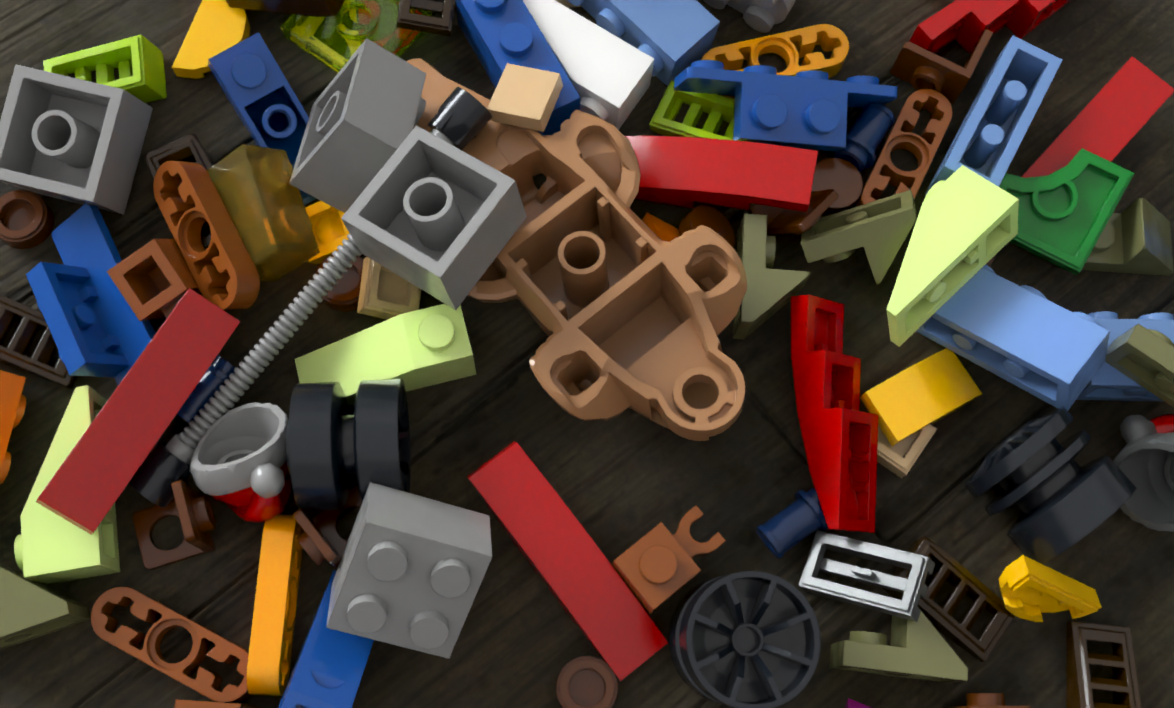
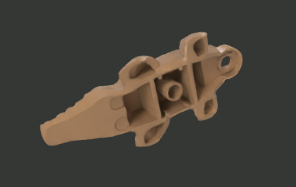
(621, 308)

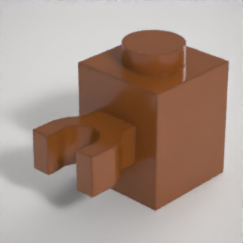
(153, 279)
(663, 562)

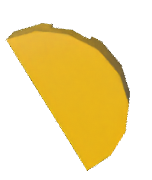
(211, 32)
(1035, 589)

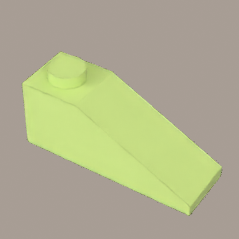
(953, 238)
(415, 346)
(49, 545)

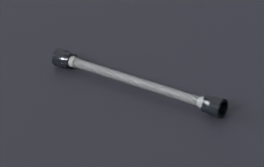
(458, 123)

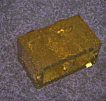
(265, 209)

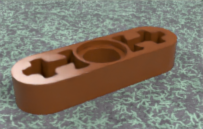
(900, 137)
(223, 269)
(129, 638)

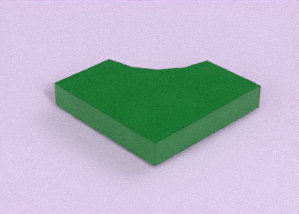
(1068, 209)

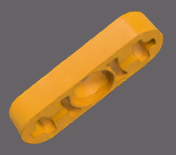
(790, 46)
(274, 607)

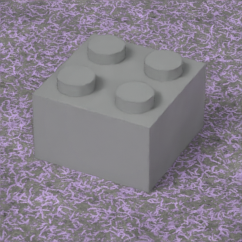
(358, 125)
(71, 138)
(435, 216)
(410, 571)

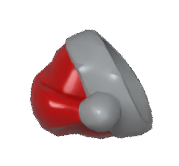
(245, 461)

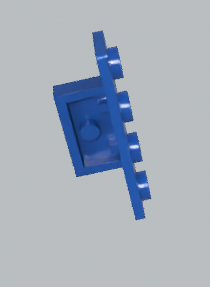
(784, 109)
(82, 304)

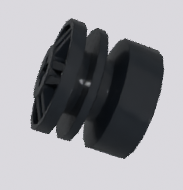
(1053, 491)

